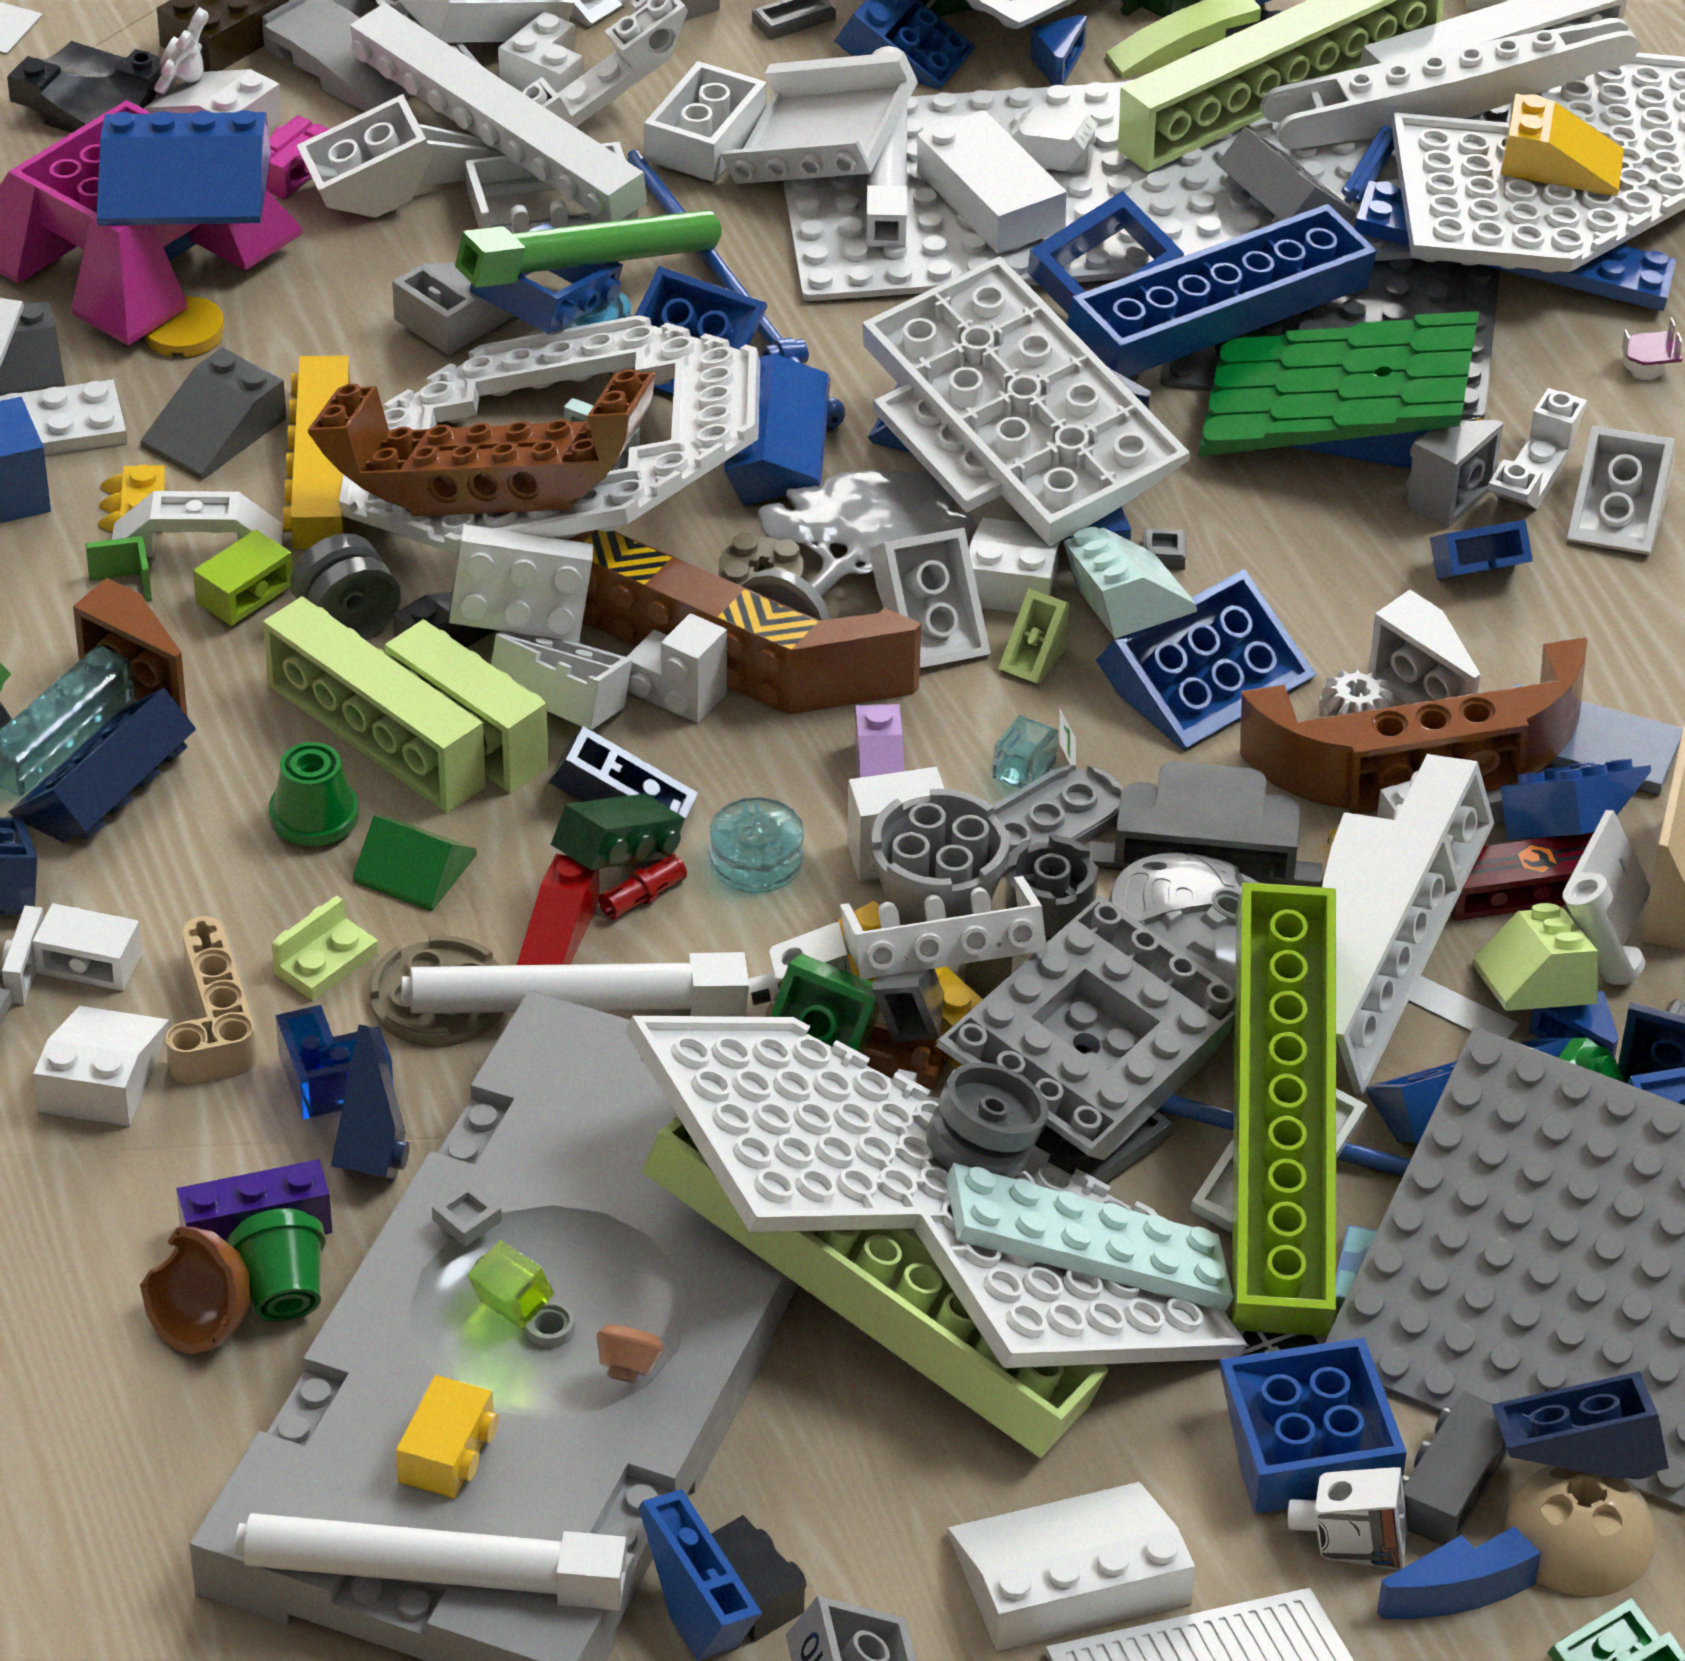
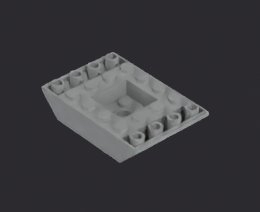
(1122, 995)

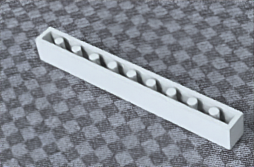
(498, 114)

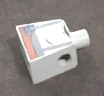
(1357, 1517)

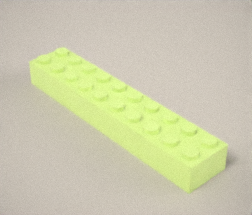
(1226, 81)
(897, 1297)

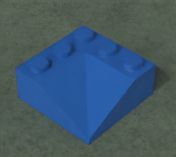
(1307, 1416)

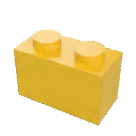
(446, 1437)

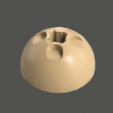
(1587, 1527)

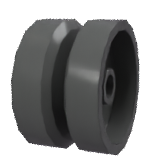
(348, 582)
(987, 1119)

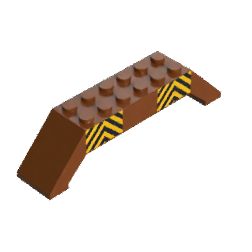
(770, 647)

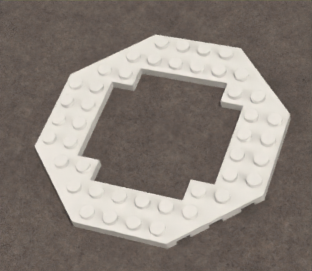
(711, 421)

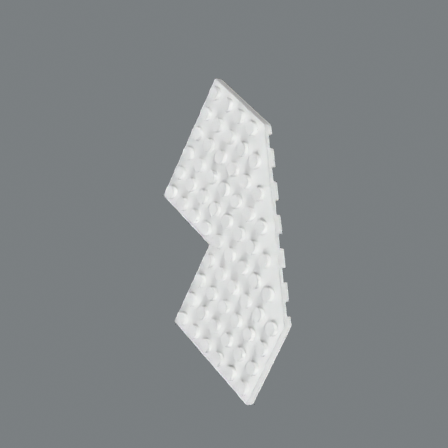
(1473, 215)
(830, 1144)

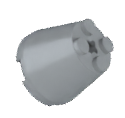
(938, 848)

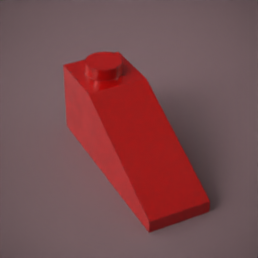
(560, 913)

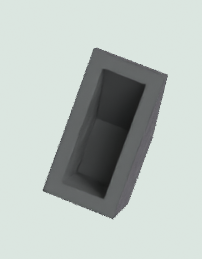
(911, 1004)

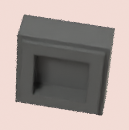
(1167, 546)

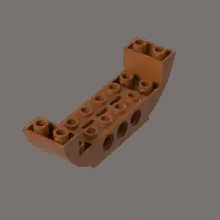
(482, 464)
(1358, 753)

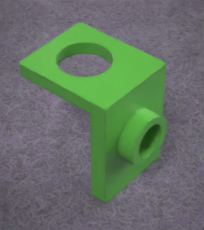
(119, 559)

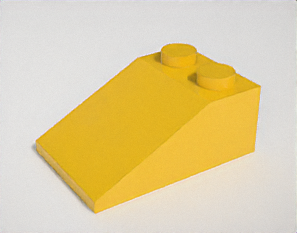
(1559, 148)

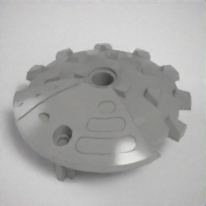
(1188, 904)

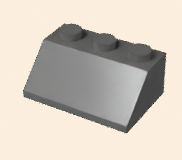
(1275, 179)

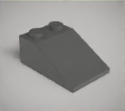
(216, 414)

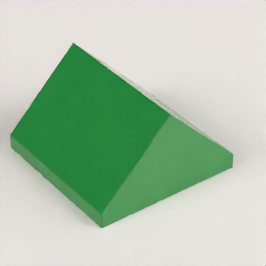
(410, 862)

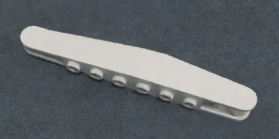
(1444, 82)

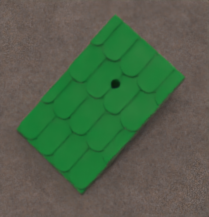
(1342, 389)

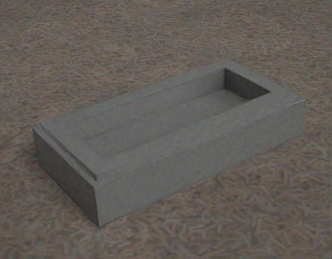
(792, 16)

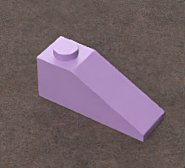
(878, 740)

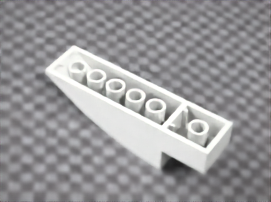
(1395, 897)

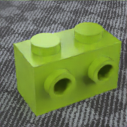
(243, 577)

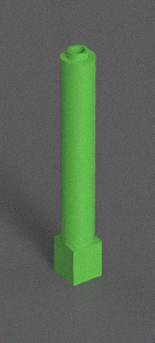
(499, 256)

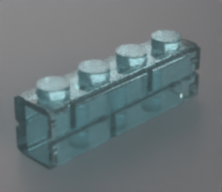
(63, 718)

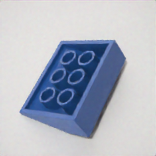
(183, 168)
(1193, 668)

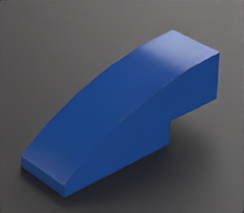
(1460, 1577)

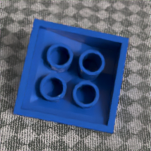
(701, 309)

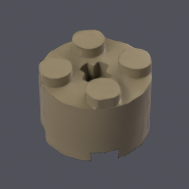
(752, 554)

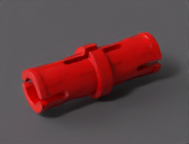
(642, 886)

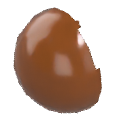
(197, 1292)

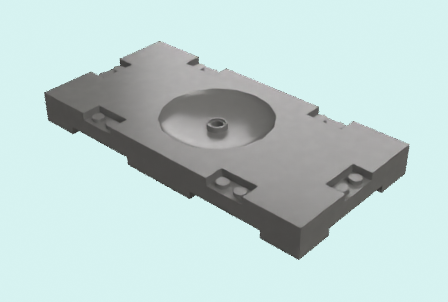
(561, 1148)

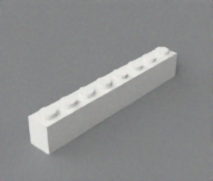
(1492, 23)

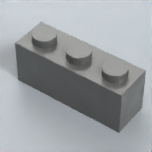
(1453, 1469)

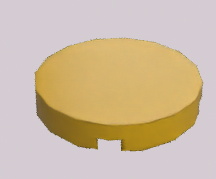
(190, 331)

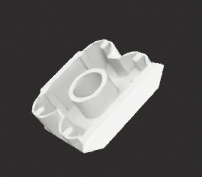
(1055, 137)

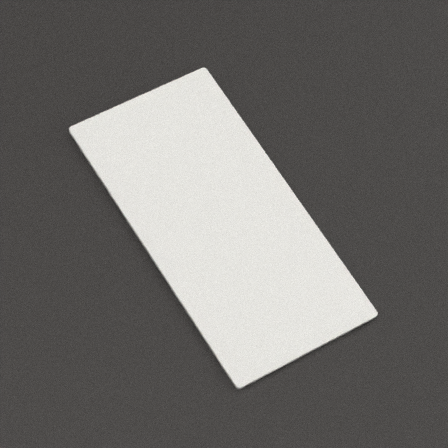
(1180, 197)

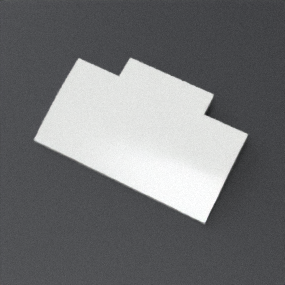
(1014, 404)

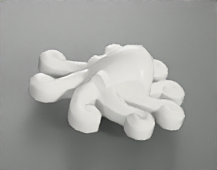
(183, 55)

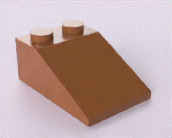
(127, 625)

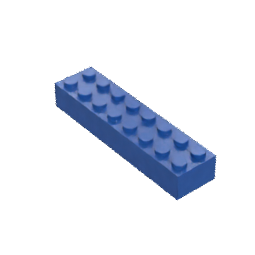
(1222, 291)

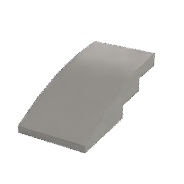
(321, 44)

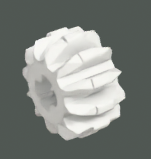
(1354, 694)

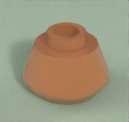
(628, 1352)

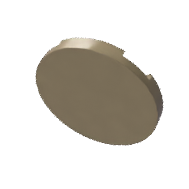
(428, 1028)

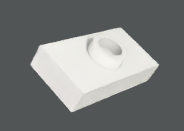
(19, 955)

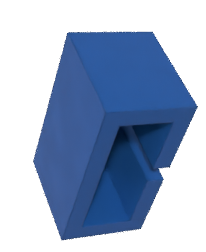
(1481, 549)

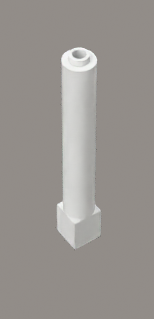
(889, 186)
(705, 985)
(580, 1569)

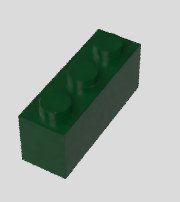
(617, 831)

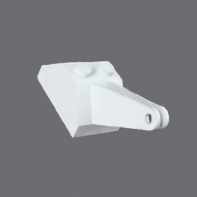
(384, 157)

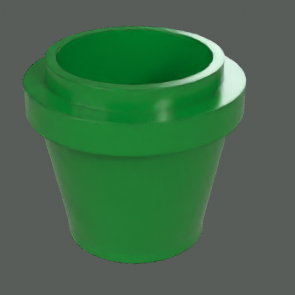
(312, 797)
(282, 1262)

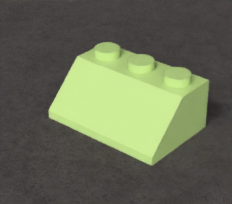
(1540, 961)

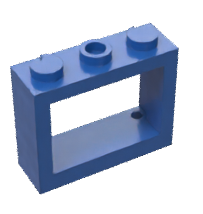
(1087, 232)
(548, 310)

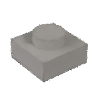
(466, 1214)

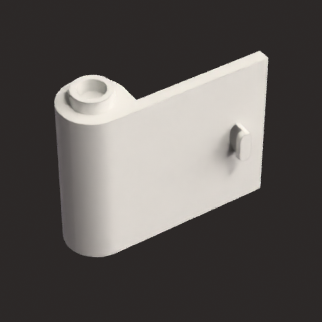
(1607, 899)

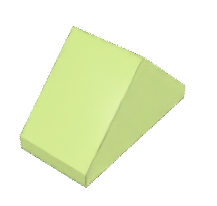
(1037, 637)

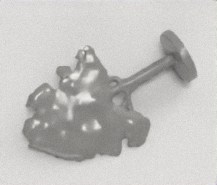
(856, 513)

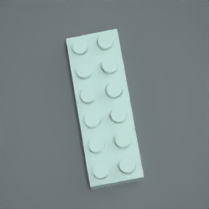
(1088, 1236)

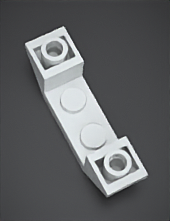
(1545, 452)
(195, 513)

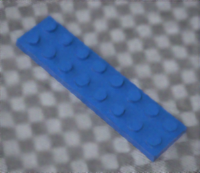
(1617, 274)

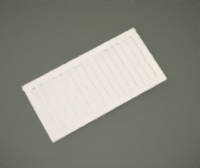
(1263, 1629)

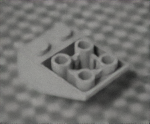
(441, 309)

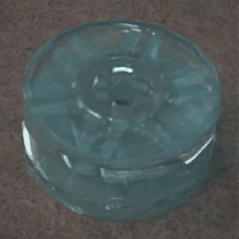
(756, 844)

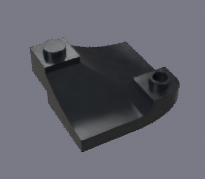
(83, 83)

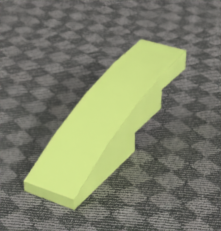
(1179, 34)

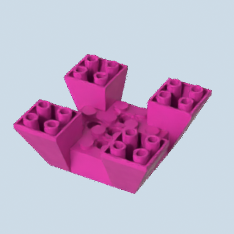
(124, 270)

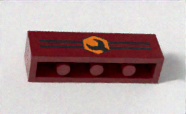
(1519, 876)

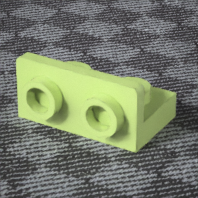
(321, 950)

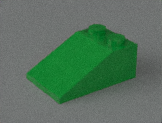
(828, 1001)

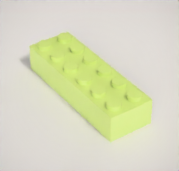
(375, 704)

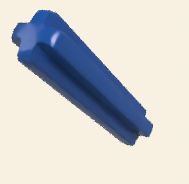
(1369, 165)

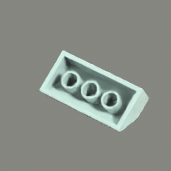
(1124, 582)

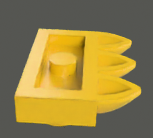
(129, 490)

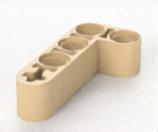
(224, 1036)

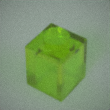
(510, 1284)

